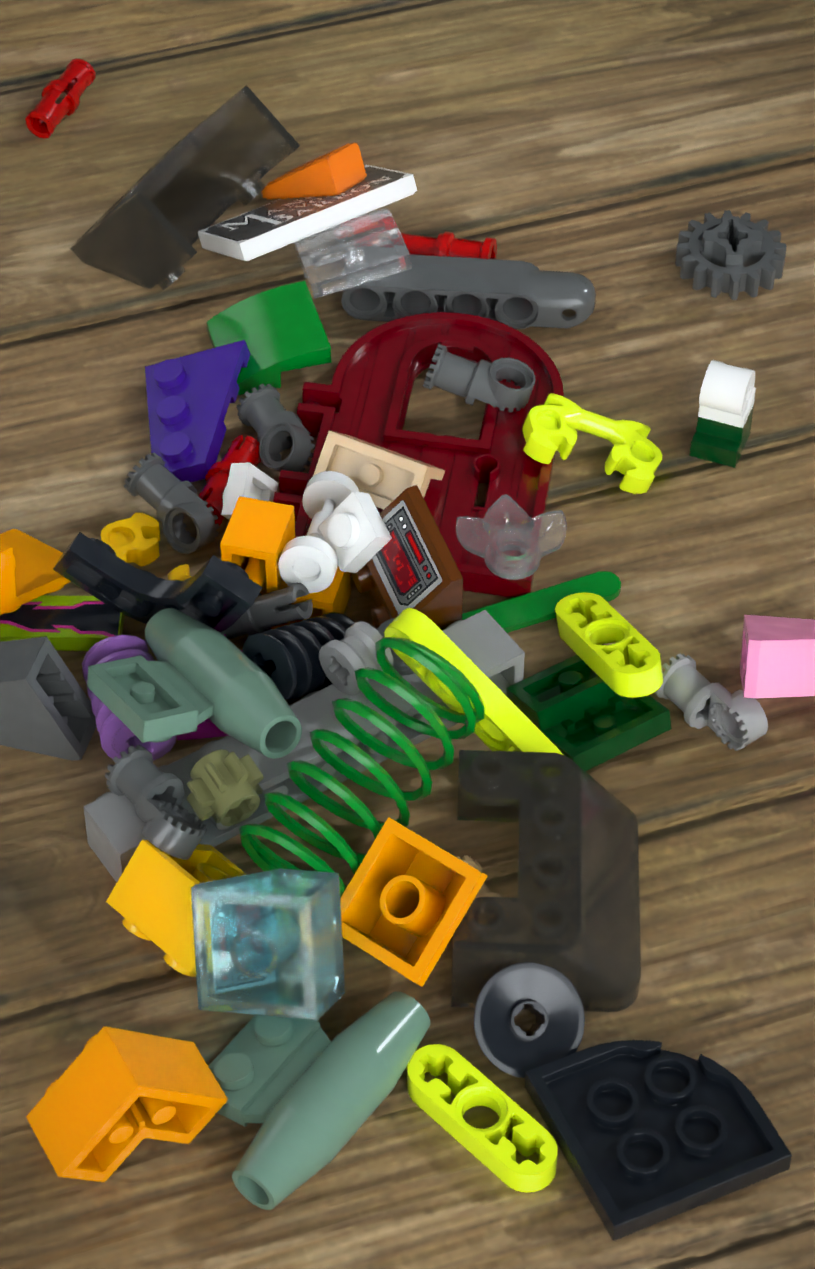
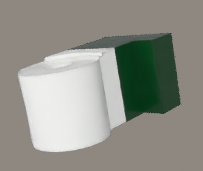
(724, 414)

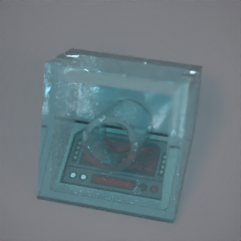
(269, 943)

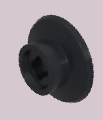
(545, 994)

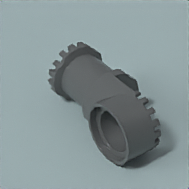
(481, 379)
(276, 429)
(171, 501)
(157, 802)

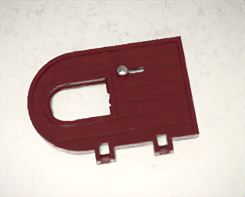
(373, 399)

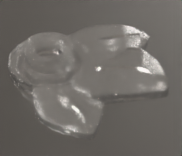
(511, 539)

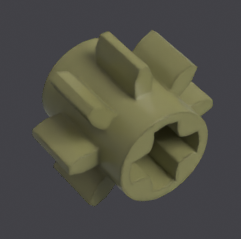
(225, 787)

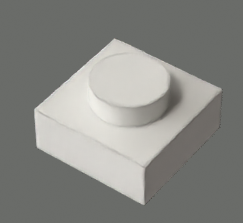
(248, 482)
(355, 531)

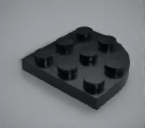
(653, 1130)

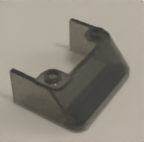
(208, 170)

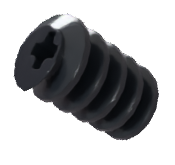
(292, 653)

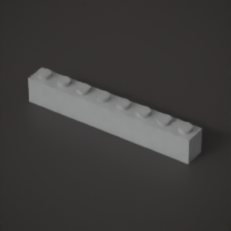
(117, 830)

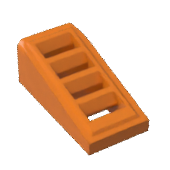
(321, 177)

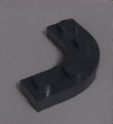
(212, 596)

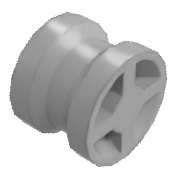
(353, 652)

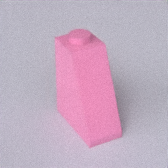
(777, 657)

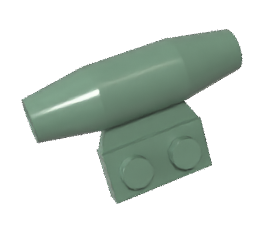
(195, 680)
(310, 1089)

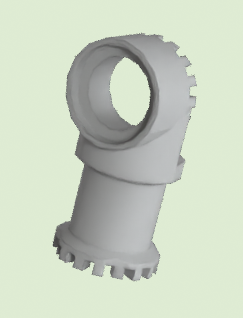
(711, 705)

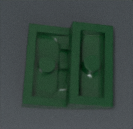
(585, 714)

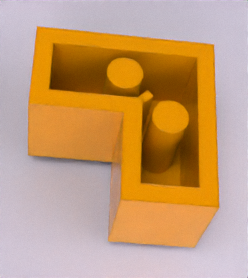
(255, 543)
(117, 1095)

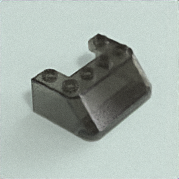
(574, 880)

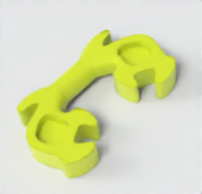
(553, 428)

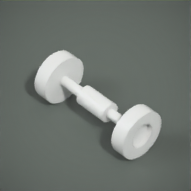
(309, 557)

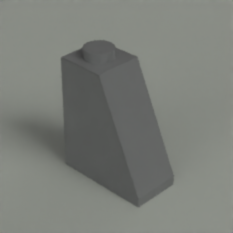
(42, 701)

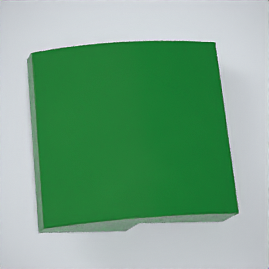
(279, 332)

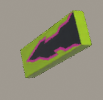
(67, 621)

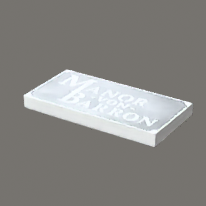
(298, 218)

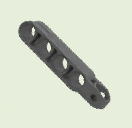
(488, 288)

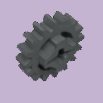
(730, 255)

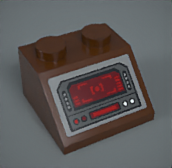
(412, 567)

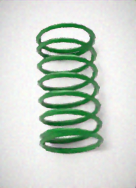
(362, 817)

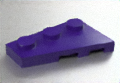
(189, 407)

